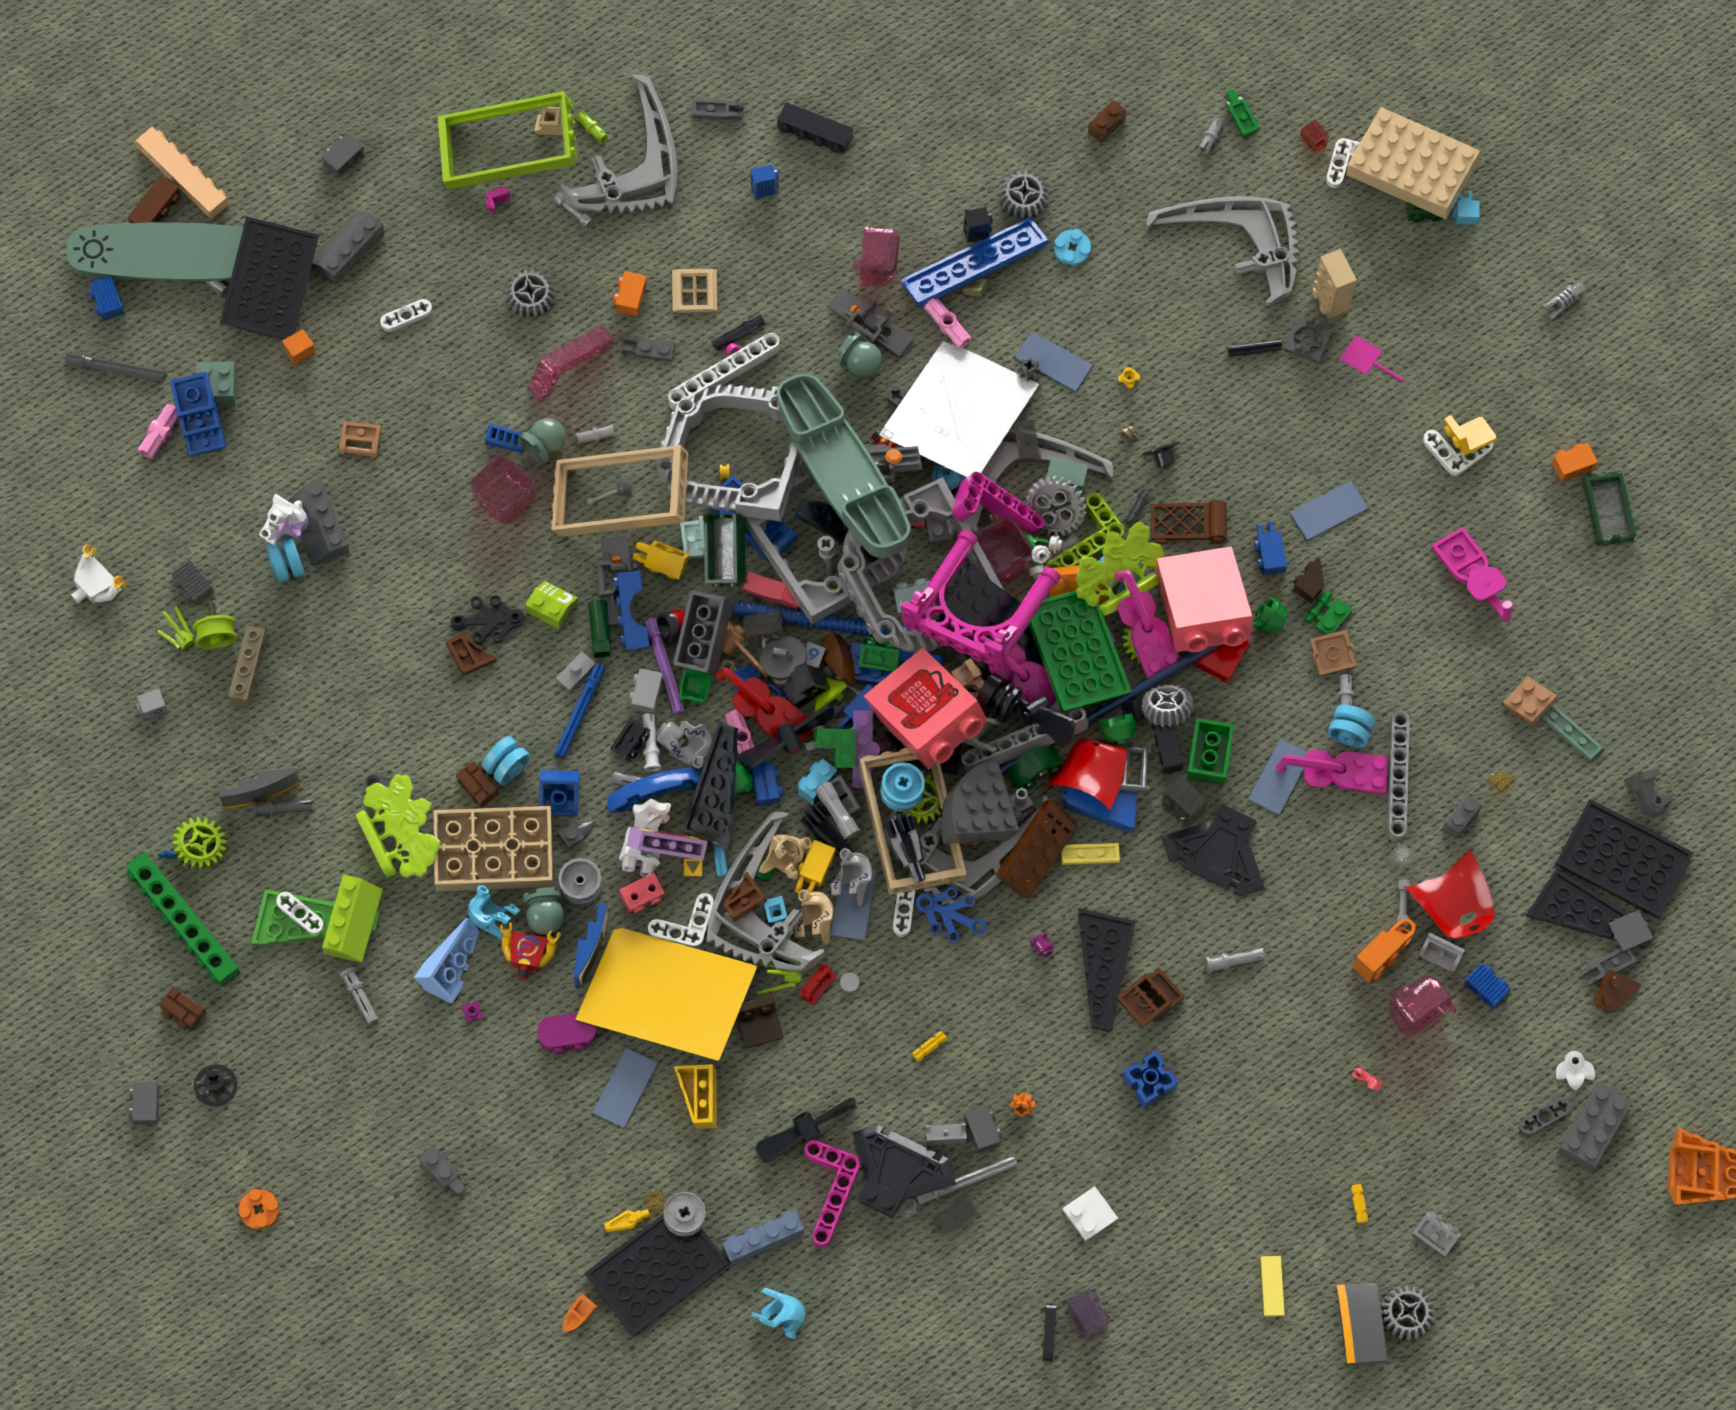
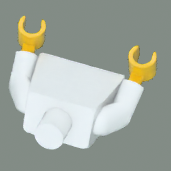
(95, 580)

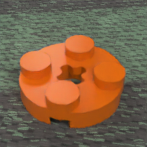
(259, 1220)

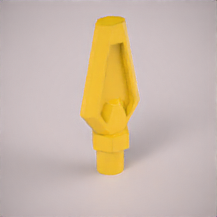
(626, 1220)

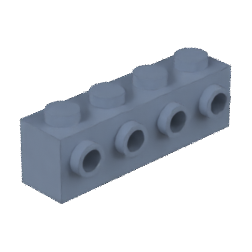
(763, 1238)

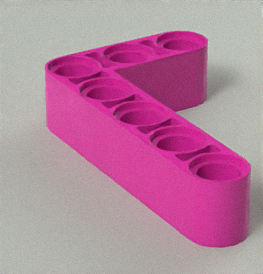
(982, 490)
(836, 1191)

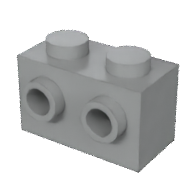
(646, 691)

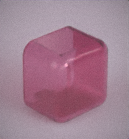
(503, 489)

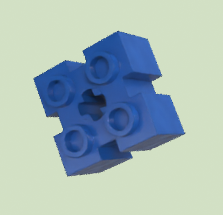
(1151, 1067)

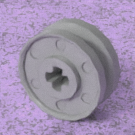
(690, 1223)

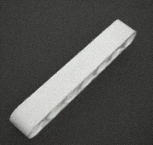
(728, 364)

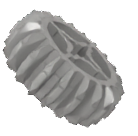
(1007, 193)
(546, 289)
(1167, 705)
(1413, 1319)

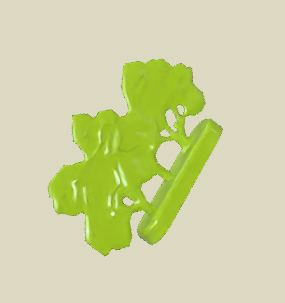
(1118, 556)
(401, 821)

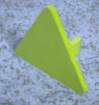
(831, 694)

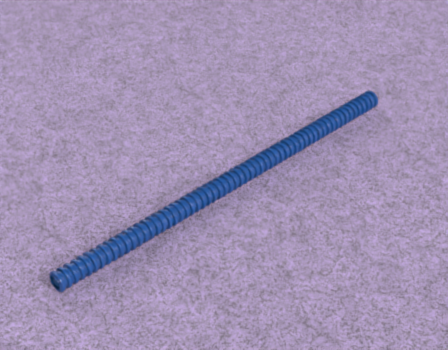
(799, 617)

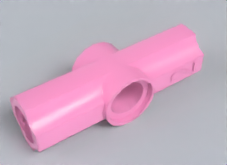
(953, 331)
(158, 431)
(737, 720)

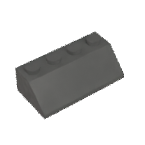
(347, 246)
(323, 534)

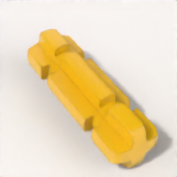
(929, 1046)
(1359, 1203)

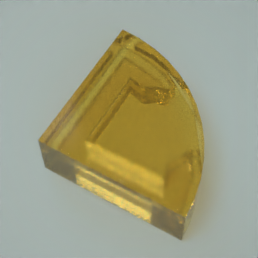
(1500, 780)

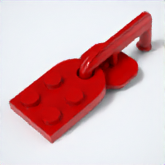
(755, 700)

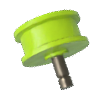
(214, 630)

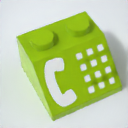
(550, 604)

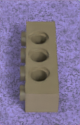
(247, 666)

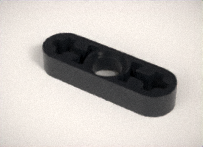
(1049, 1327)

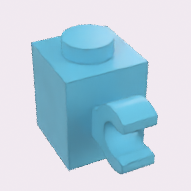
(1466, 210)

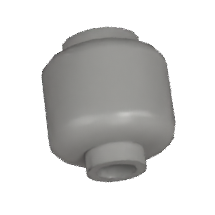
(667, 730)

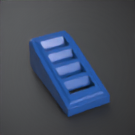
(502, 444)

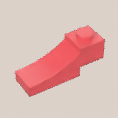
(769, 590)

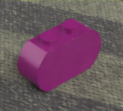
(565, 1033)

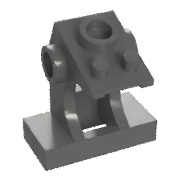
(1645, 794)

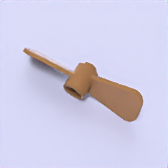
(733, 639)

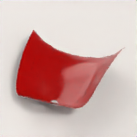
(1093, 769)
(1456, 894)

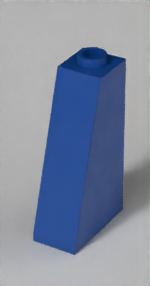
(1119, 816)

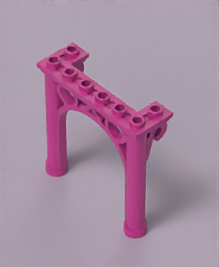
(1004, 634)

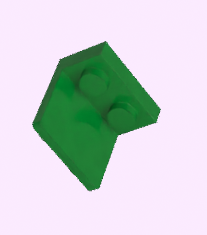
(878, 655)

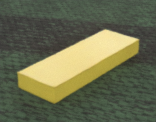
(1090, 854)
(1272, 1286)

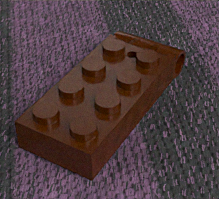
(1037, 849)

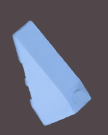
(444, 968)

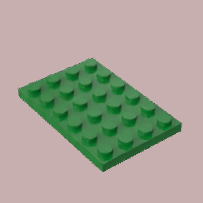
(1077, 652)

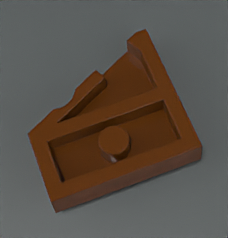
(468, 655)
(744, 898)
(1614, 991)

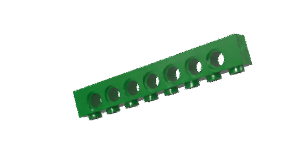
(144, 865)

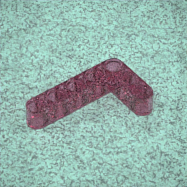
(566, 358)

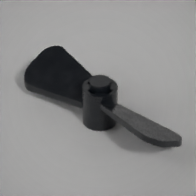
(1055, 724)
(786, 737)
(805, 1129)

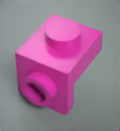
(497, 196)

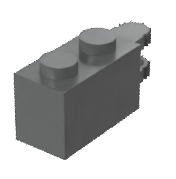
(442, 1171)

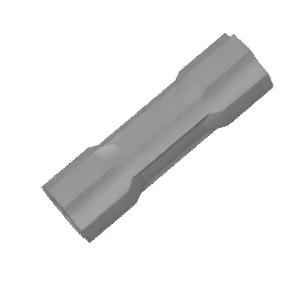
(843, 820)

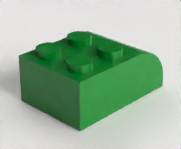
(1210, 751)

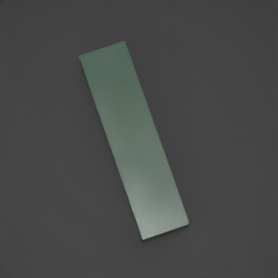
(1572, 733)

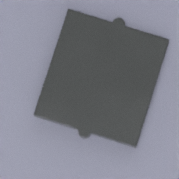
(1630, 931)

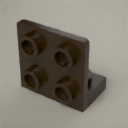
(759, 1022)

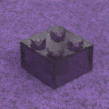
(1088, 1314)

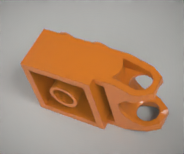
(1383, 951)

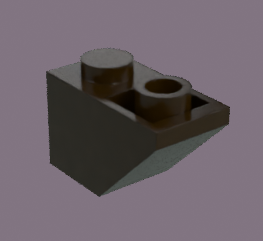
(1311, 582)

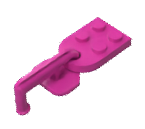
(1462, 555)
(1156, 646)
(1033, 682)
(1361, 771)

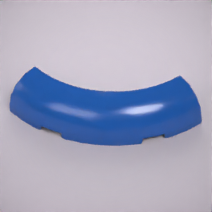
(653, 786)

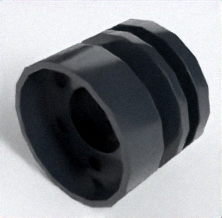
(1001, 699)

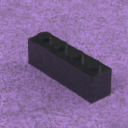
(814, 128)

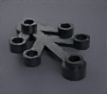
(490, 620)

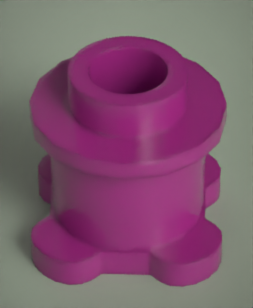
(1042, 945)

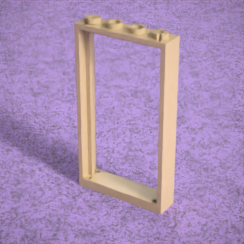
(678, 491)
(906, 884)

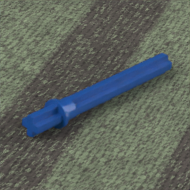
(579, 711)

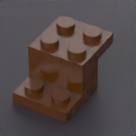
(1150, 997)

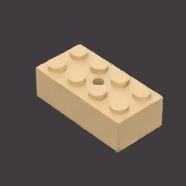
(1334, 284)

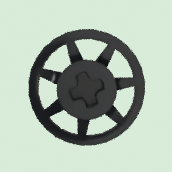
(1163, 454)
(215, 1084)

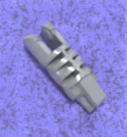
(1564, 299)

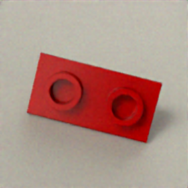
(817, 984)

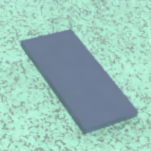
(1055, 361)
(1329, 510)
(1275, 787)
(849, 918)
(625, 1087)

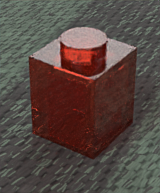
(1314, 136)

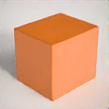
(298, 347)

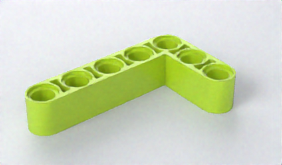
(1089, 544)

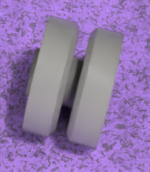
(580, 893)

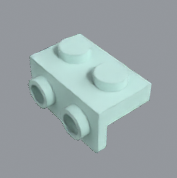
(693, 538)
(905, 592)

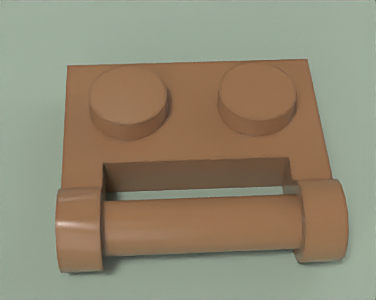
(360, 433)

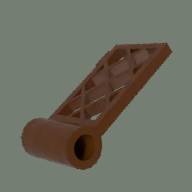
(1214, 521)

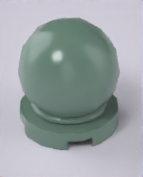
(861, 358)
(545, 438)
(544, 910)

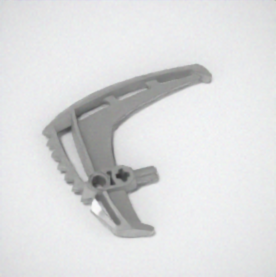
(640, 180)
(1257, 224)
(1008, 452)
(938, 861)
(750, 926)

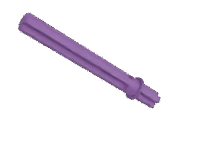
(655, 637)

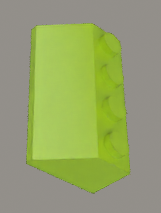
(352, 919)

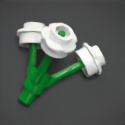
(1041, 553)

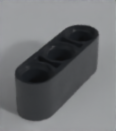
(1169, 748)

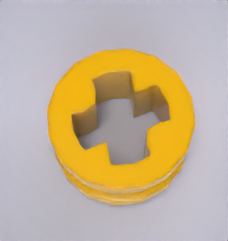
(724, 472)

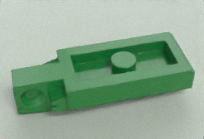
(1241, 114)

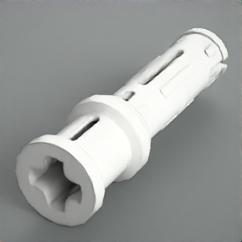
(651, 750)

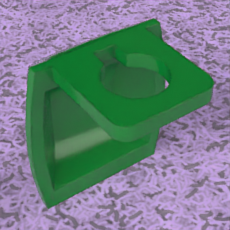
(694, 686)

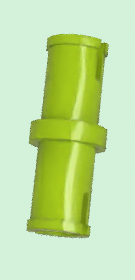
(592, 127)

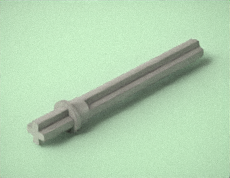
(969, 1179)

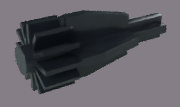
(824, 827)
(907, 843)

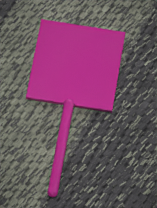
(1363, 355)

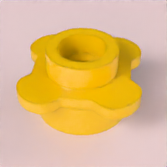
(1128, 372)

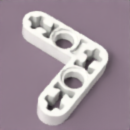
(1351, 147)
(1453, 457)
(692, 929)

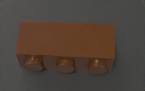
(155, 202)

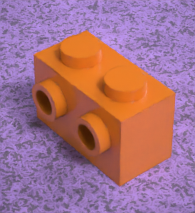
(631, 293)
(1574, 462)

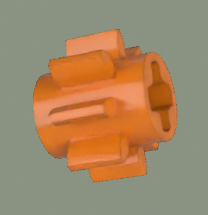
(1022, 1104)

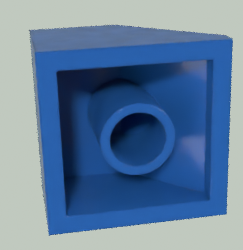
(560, 791)

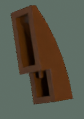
(840, 658)

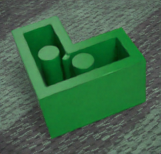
(842, 743)

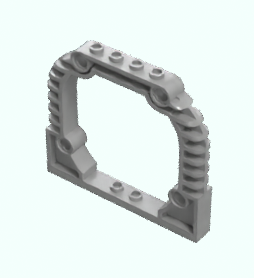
(753, 501)
(937, 503)
(816, 597)

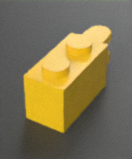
(662, 559)
(815, 866)

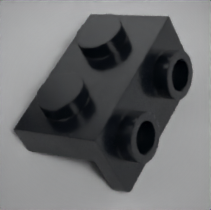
(631, 739)

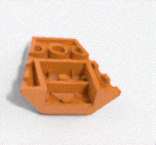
(1700, 1170)

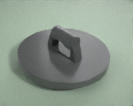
(782, 657)

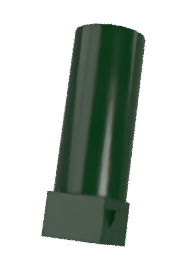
(599, 628)

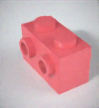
(640, 892)

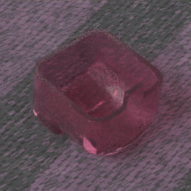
(878, 256)
(1005, 548)
(1419, 1005)

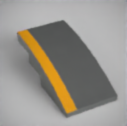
(267, 785)
(1361, 1324)

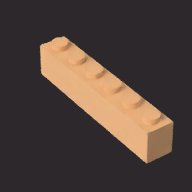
(181, 172)

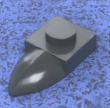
(576, 832)

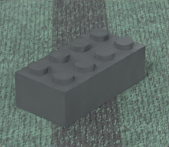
(703, 632)
(1594, 1127)

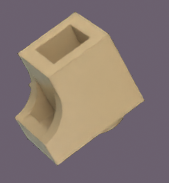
(549, 122)
(969, 675)

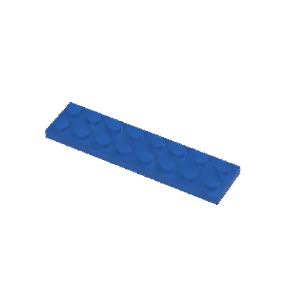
(974, 262)

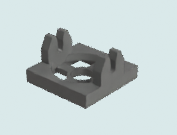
(1302, 350)

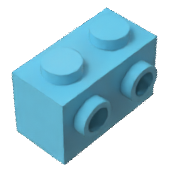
(819, 774)

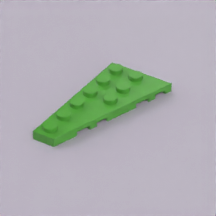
(276, 927)

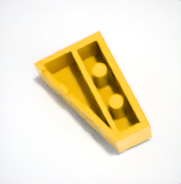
(700, 1093)

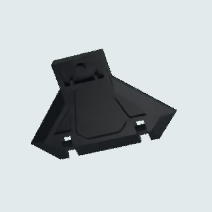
(1218, 851)
(897, 1169)

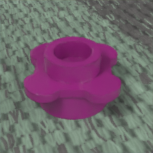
(469, 1017)

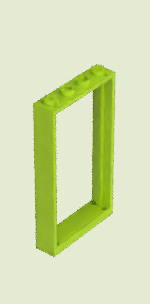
(448, 120)

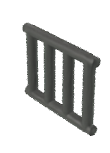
(1144, 752)

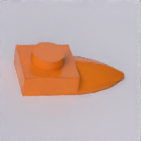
(578, 1313)

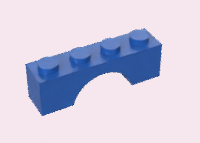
(634, 634)

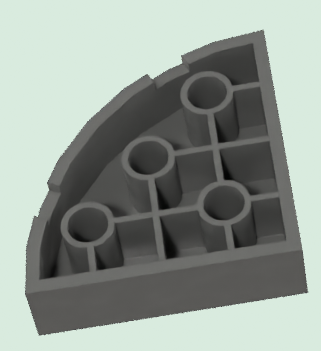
(978, 808)

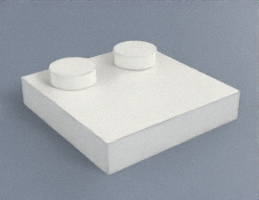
(1090, 1213)

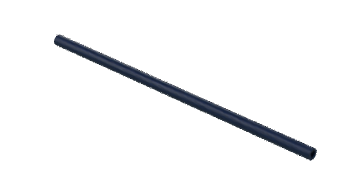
(1136, 690)

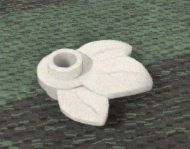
(1577, 1072)

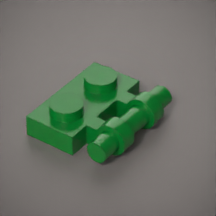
(1333, 618)

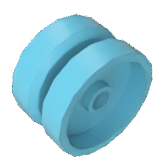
(285, 559)
(1351, 726)
(506, 760)
(902, 787)

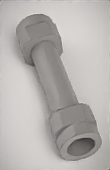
(584, 219)
(1403, 901)

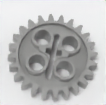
(1049, 489)

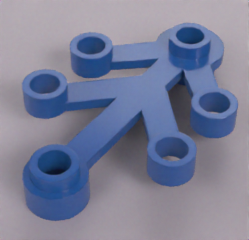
(948, 913)

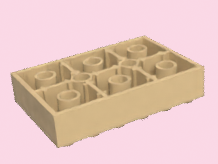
(1413, 163)
(493, 848)

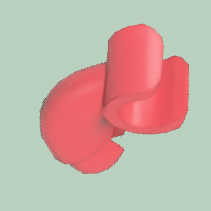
(1374, 1083)

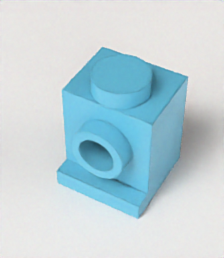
(773, 905)

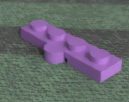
(863, 742)

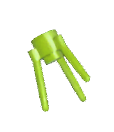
(183, 638)
(790, 976)

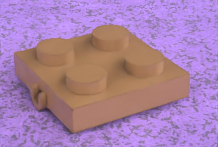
(1332, 653)
(1530, 701)

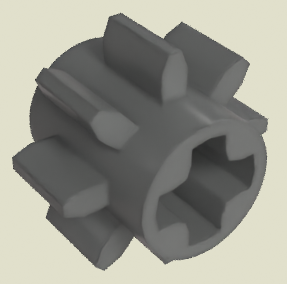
(1029, 374)

